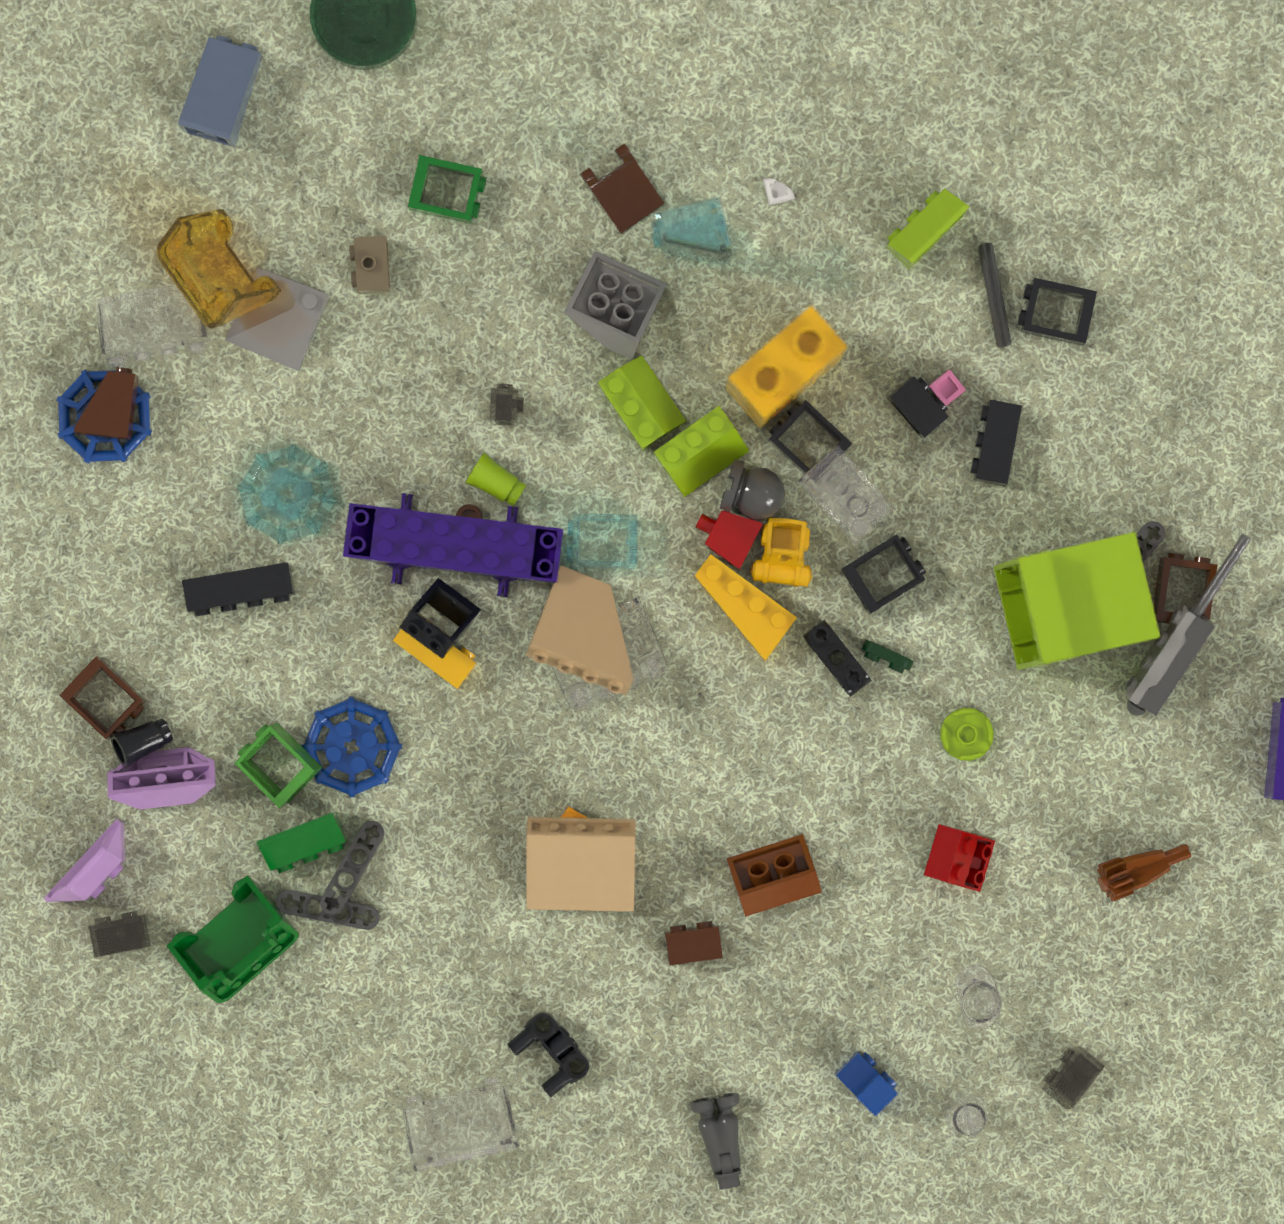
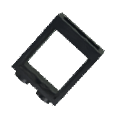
(1084, 318)
(794, 413)
(915, 568)
(440, 597)

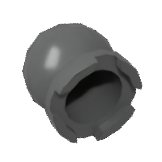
(754, 492)

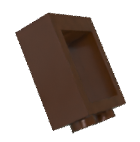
(1175, 559)
(84, 679)

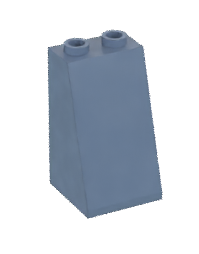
(220, 91)

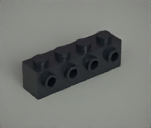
(239, 587)

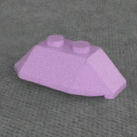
(163, 779)
(93, 868)

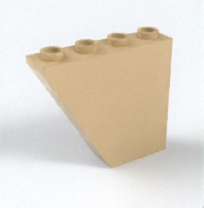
(582, 632)

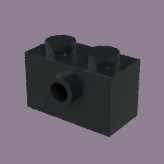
(918, 406)

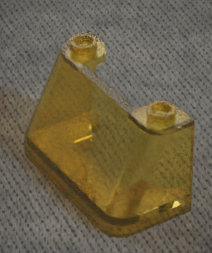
(209, 271)

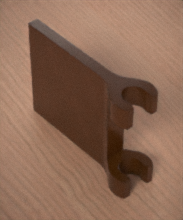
(624, 192)

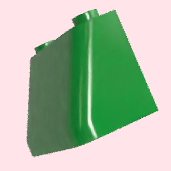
(234, 943)

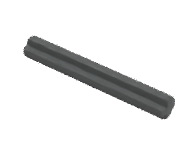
(994, 295)

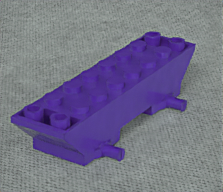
(453, 543)

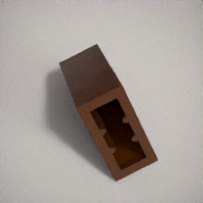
(111, 407)

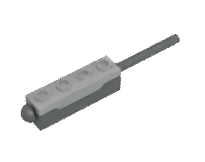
(1177, 646)

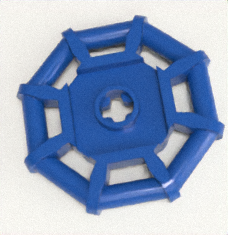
(89, 453)
(366, 741)

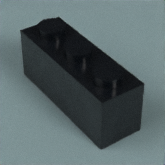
(996, 442)

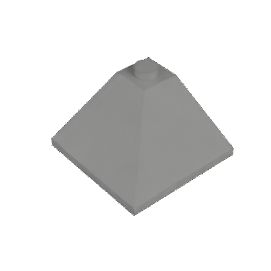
(614, 304)
(284, 326)

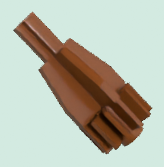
(1135, 871)

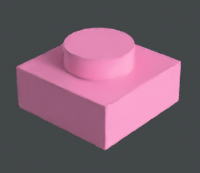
(947, 387)

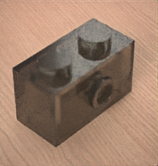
(505, 405)
(119, 935)
(1072, 1076)

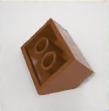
(774, 875)

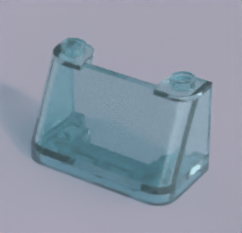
(694, 232)

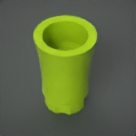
(495, 480)

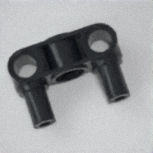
(824, 643)
(558, 1045)

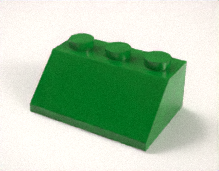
(303, 842)

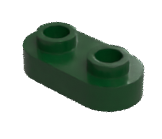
(876, 652)

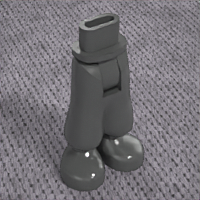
(720, 1137)

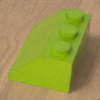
(926, 227)
(641, 402)
(701, 451)

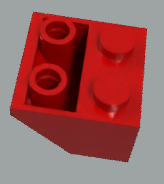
(959, 858)

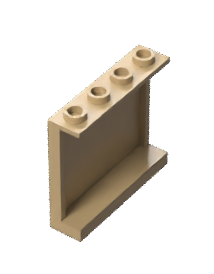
(580, 864)

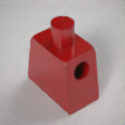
(729, 536)

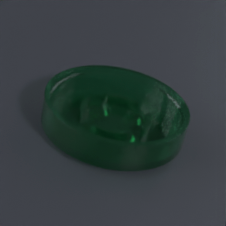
(363, 31)

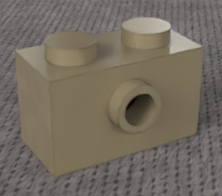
(370, 264)

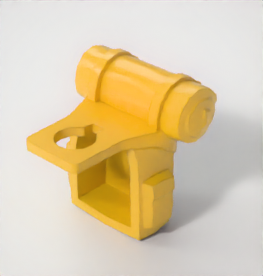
(783, 554)

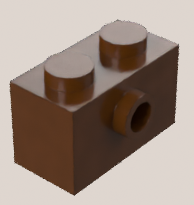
(694, 943)

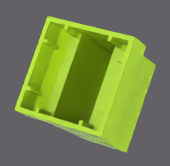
(1076, 600)

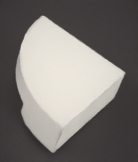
(777, 191)

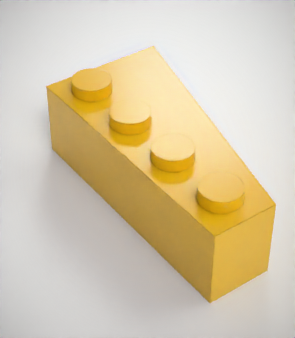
(748, 608)

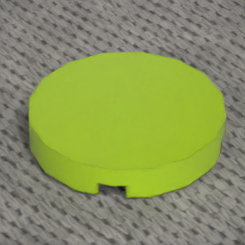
(959, 731)

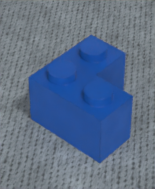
(866, 1083)

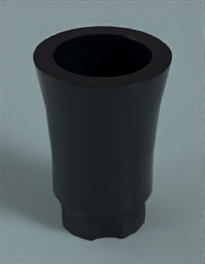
(140, 741)

